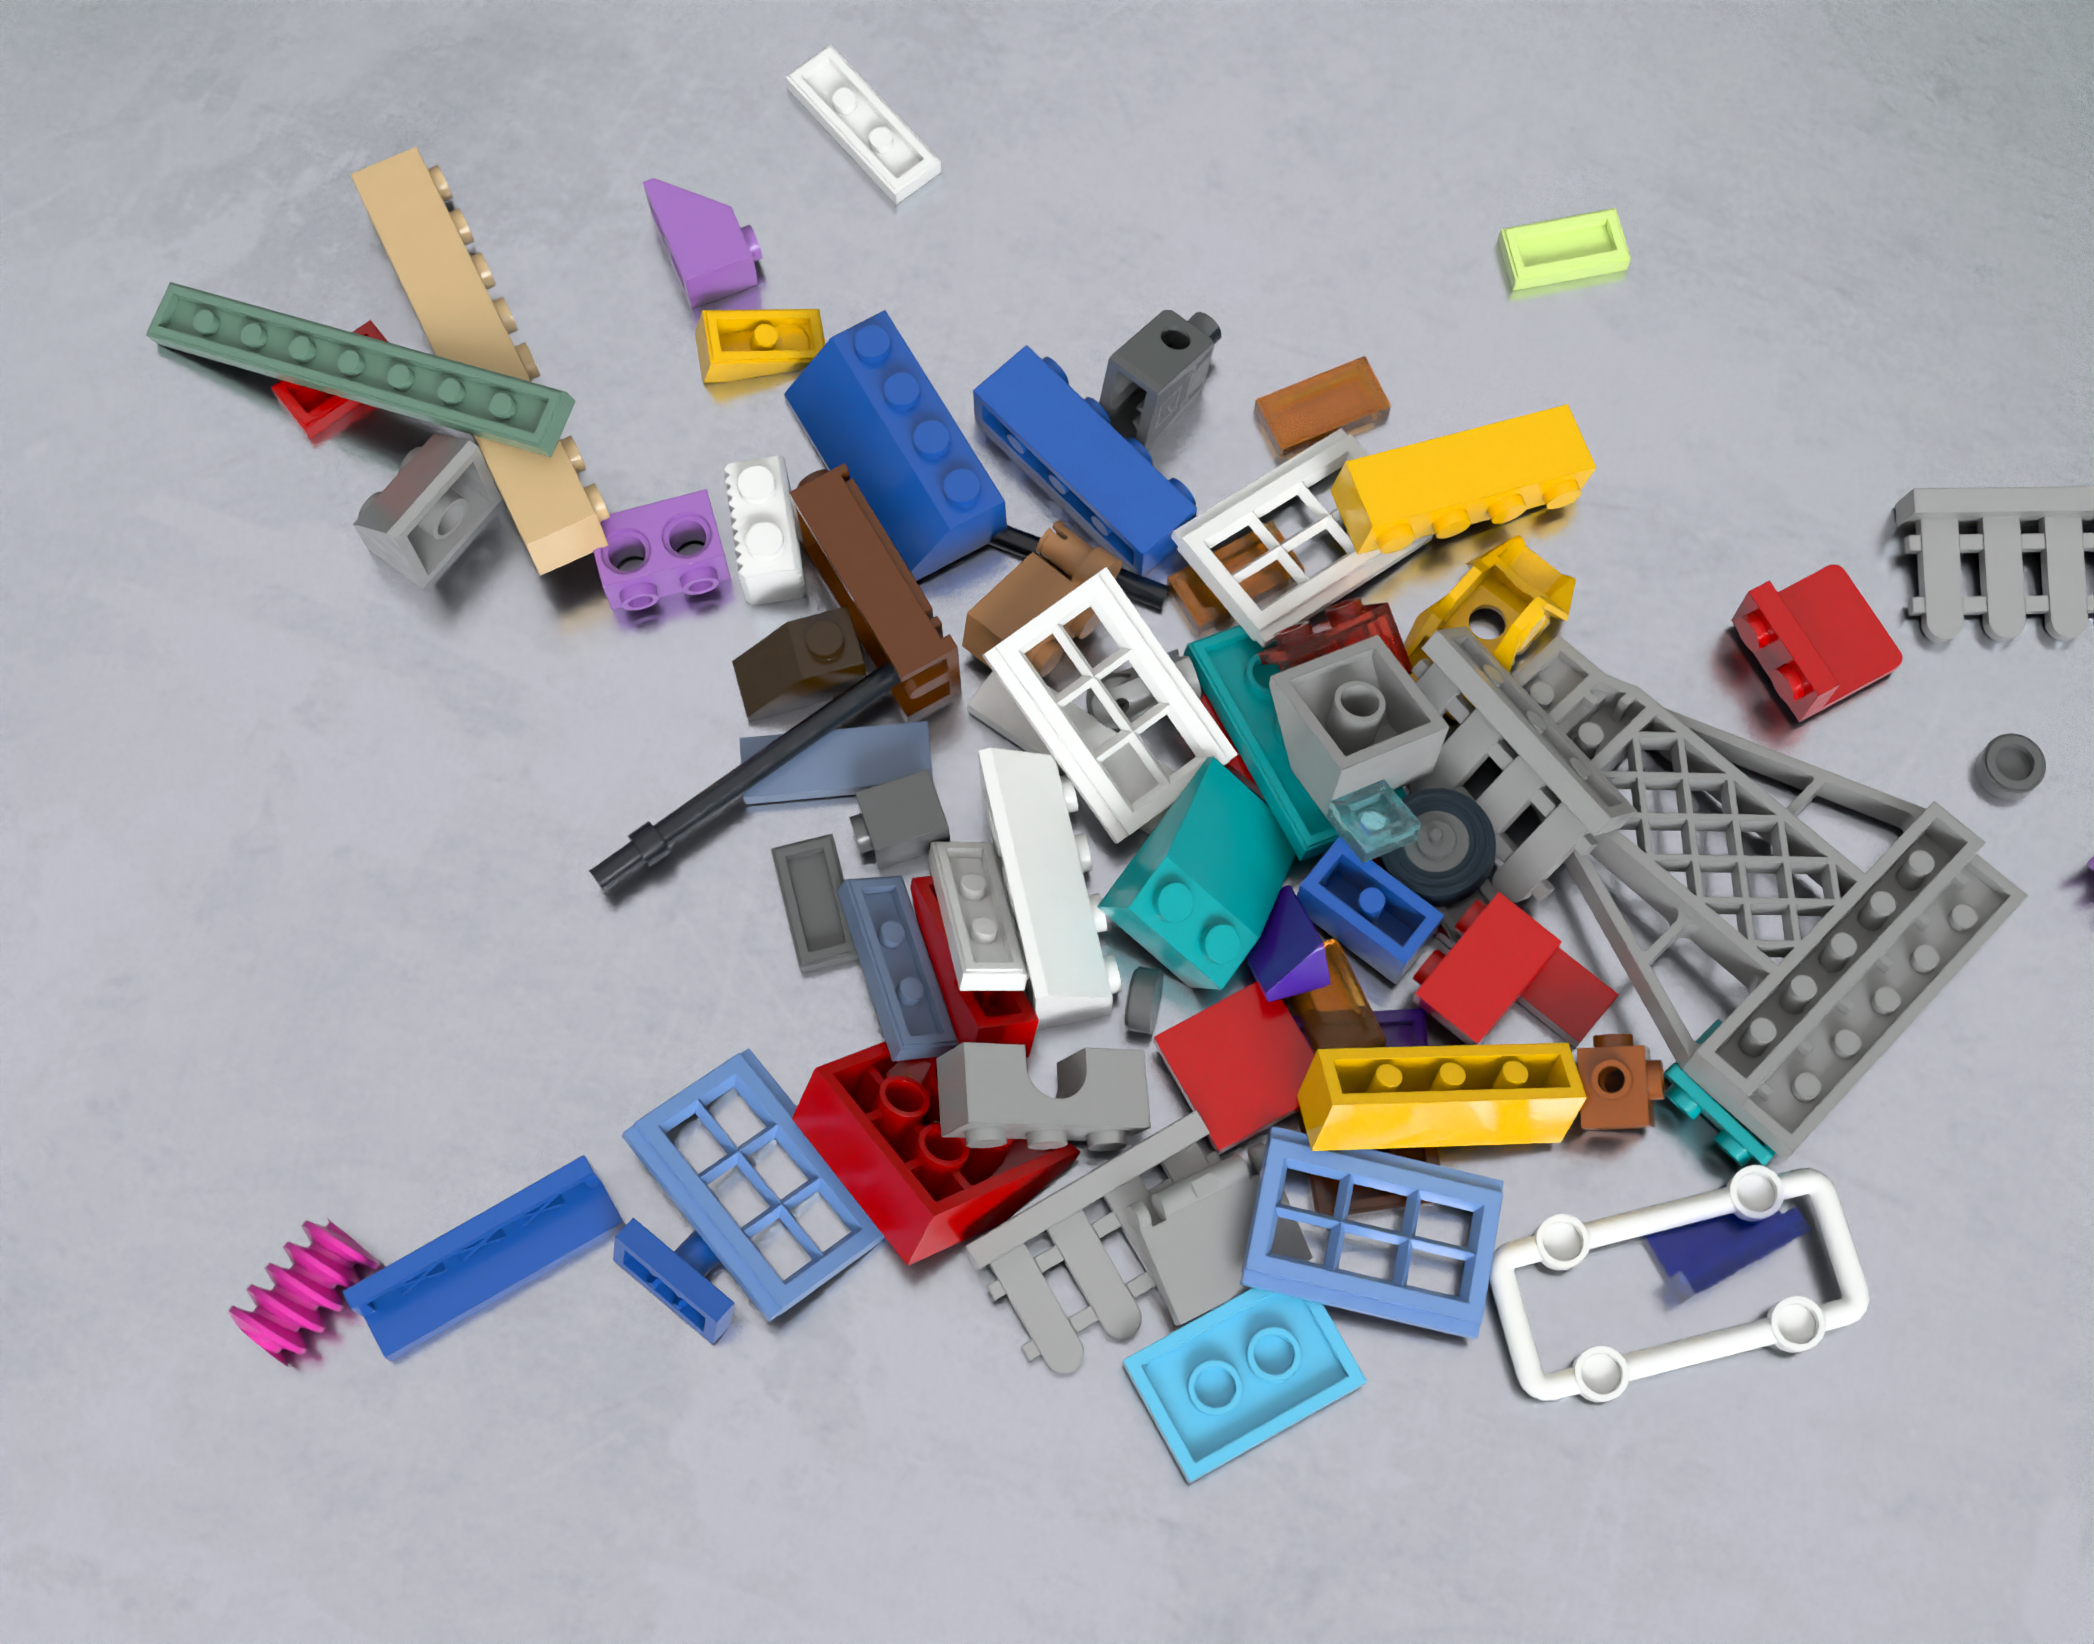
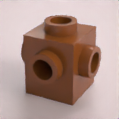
(1643, 1083)

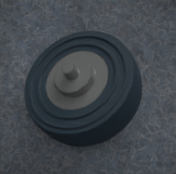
(1451, 850)

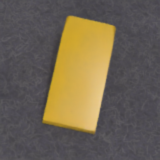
(756, 342)

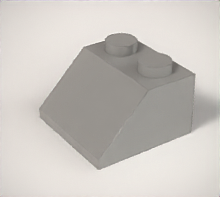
(429, 507)
(1355, 722)

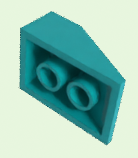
(1204, 879)

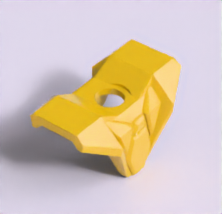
(1507, 581)

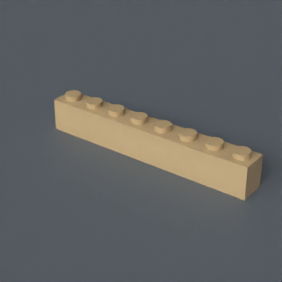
(464, 325)

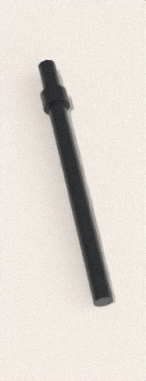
(651, 842)

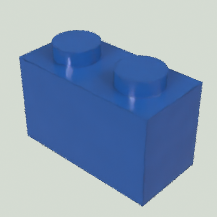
(1368, 911)

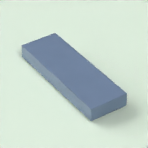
(843, 762)
(897, 967)

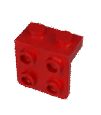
(1816, 639)

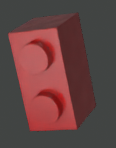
(1485, 969)

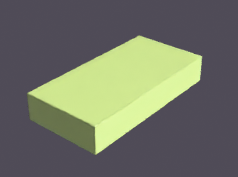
(1564, 249)

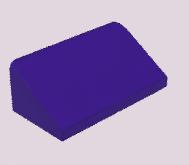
(1289, 951)

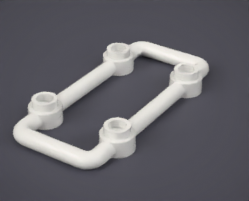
(1751, 1195)

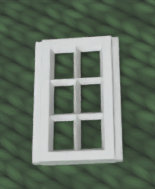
(1256, 500)
(1064, 739)

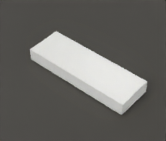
(863, 124)
(977, 917)

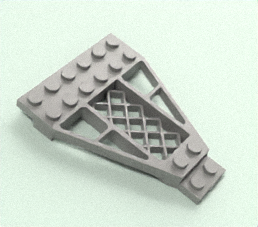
(1843, 988)

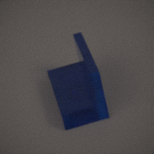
(1719, 1247)

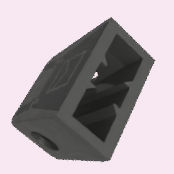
(1158, 374)

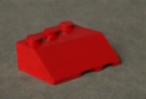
(904, 1175)

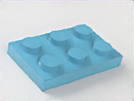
(1241, 1376)

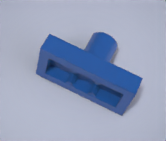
(676, 1277)

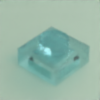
(1373, 821)

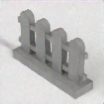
(2000, 545)
(1544, 759)
(1080, 1246)

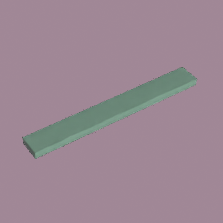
(362, 369)

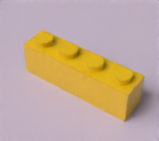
(1462, 480)
(1440, 1096)

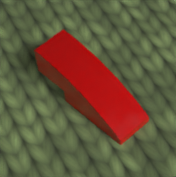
(975, 1015)

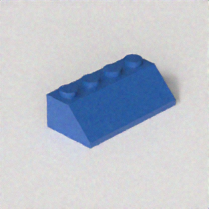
(881, 416)

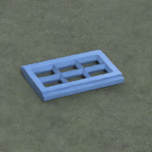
(708, 1214)
(1358, 1291)

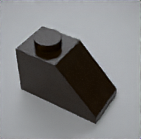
(800, 664)

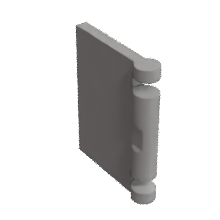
(1205, 1233)

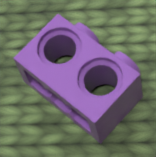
(656, 534)

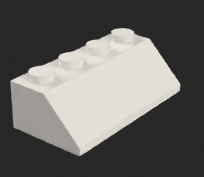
(1046, 886)

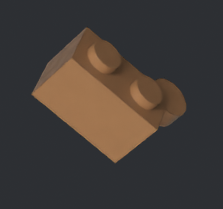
(1033, 587)

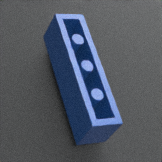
(1084, 459)

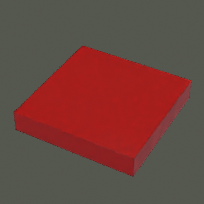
(1238, 1064)

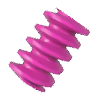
(302, 1289)

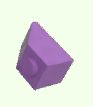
(703, 242)

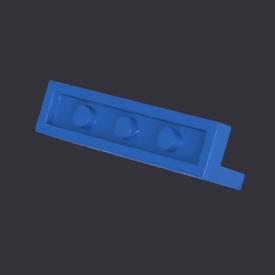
(486, 1258)

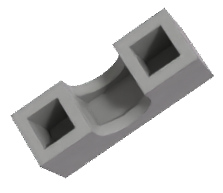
(992, 1098)

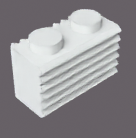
(764, 530)

